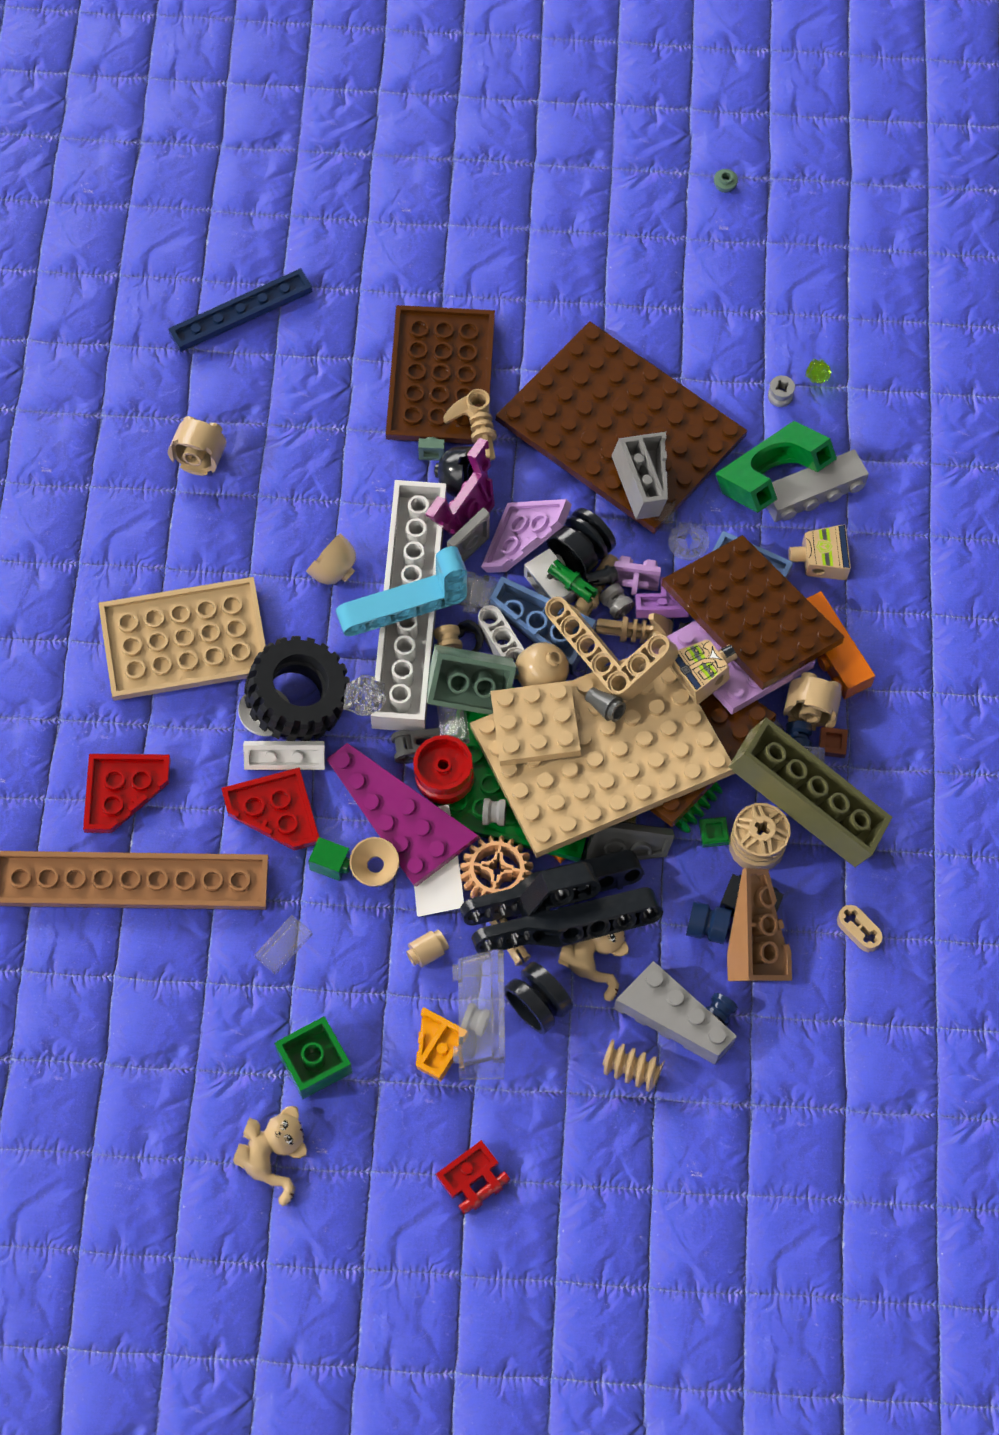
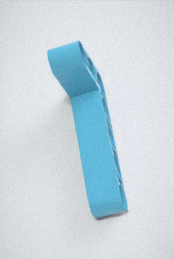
(408, 600)

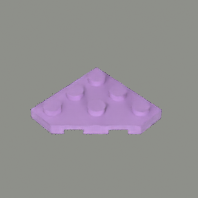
(522, 530)

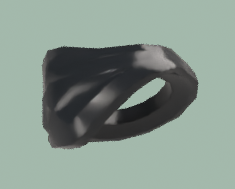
(470, 626)

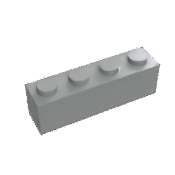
(810, 488)

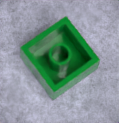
(313, 1057)

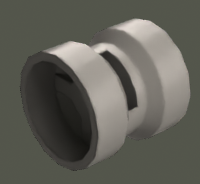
(616, 601)

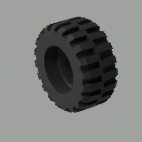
(302, 658)

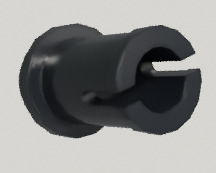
(602, 576)

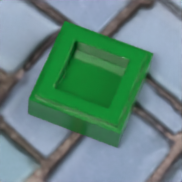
(714, 832)

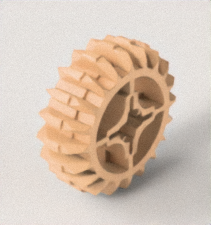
(485, 869)

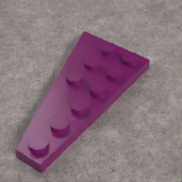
(415, 826)

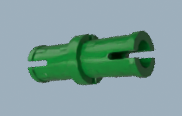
(572, 581)

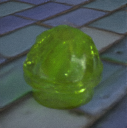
(818, 371)

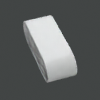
(498, 631)

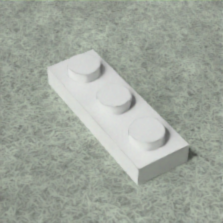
(284, 755)

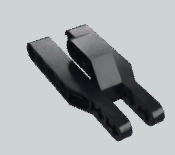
(560, 887)

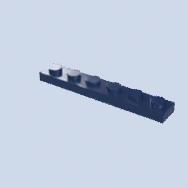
(240, 310)

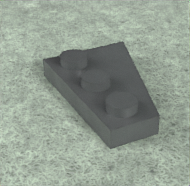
(644, 840)

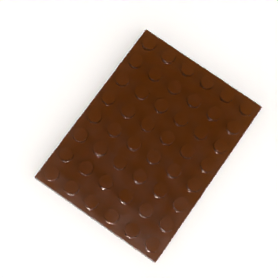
(606, 393)

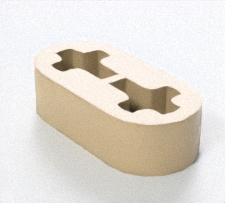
(863, 924)

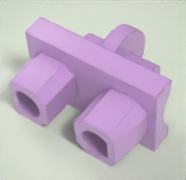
(638, 575)

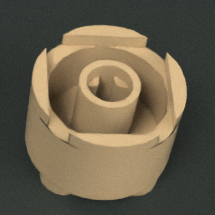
(197, 446)
(813, 700)

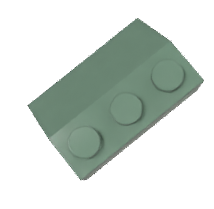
(466, 677)

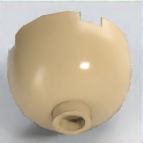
(334, 562)
(542, 665)

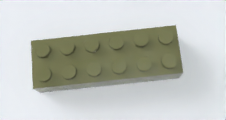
(810, 792)

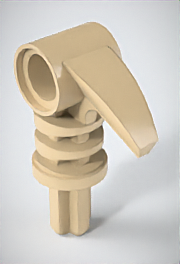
(479, 417)
(626, 629)

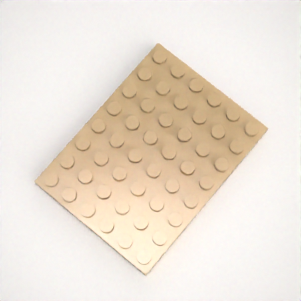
(624, 768)

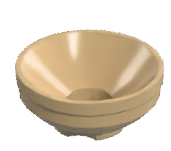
(369, 849)

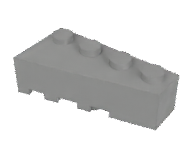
(672, 1011)

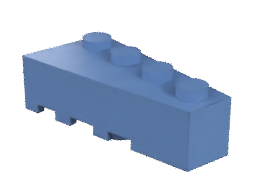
(527, 614)

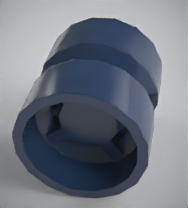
(708, 922)

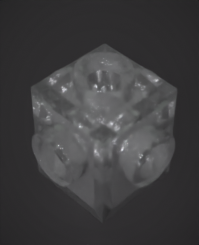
(364, 695)

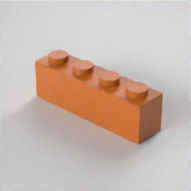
(844, 662)

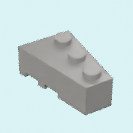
(643, 472)

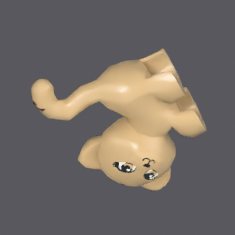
(581, 961)
(281, 1136)

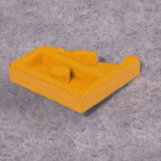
(436, 1044)

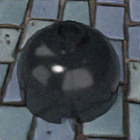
(454, 469)

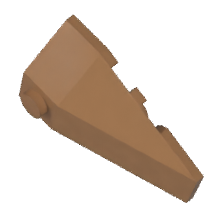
(756, 936)

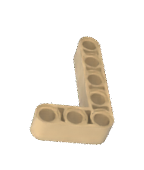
(601, 654)

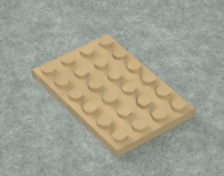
(181, 638)

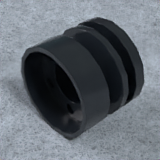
(582, 541)

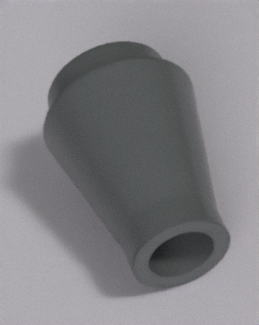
(608, 705)

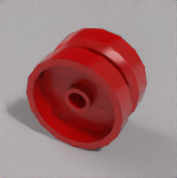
(443, 769)

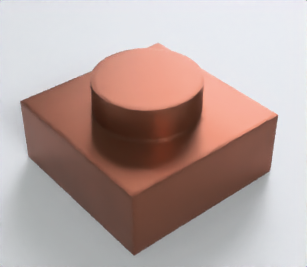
(834, 741)

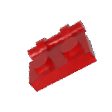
(467, 1170)

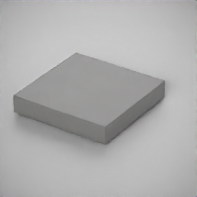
(472, 534)

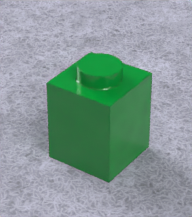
(329, 859)

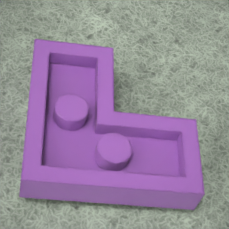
(658, 603)

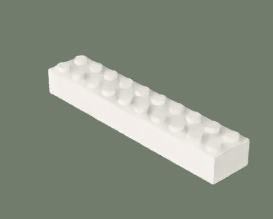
(407, 646)

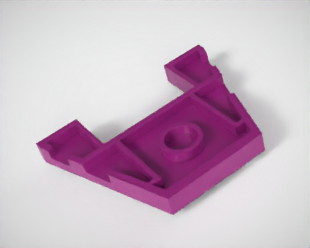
(474, 494)

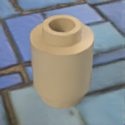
(427, 948)

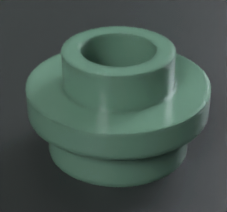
(725, 185)

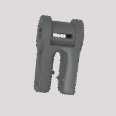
(411, 740)

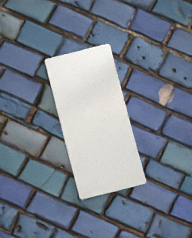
(442, 889)

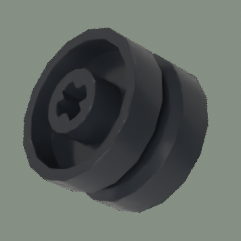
(538, 997)

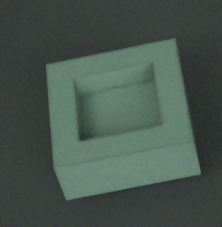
(431, 448)

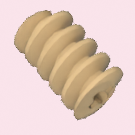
(632, 1066)

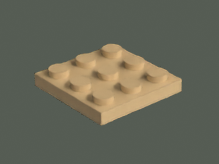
(535, 723)

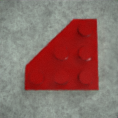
(120, 787)
(275, 807)

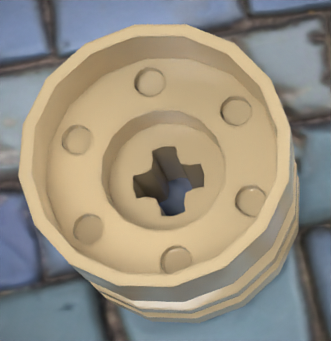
(757, 850)

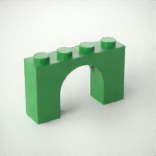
(794, 443)

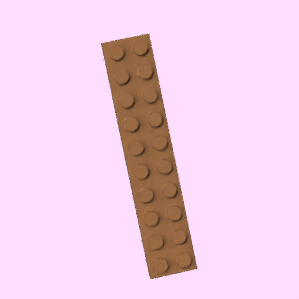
(133, 880)

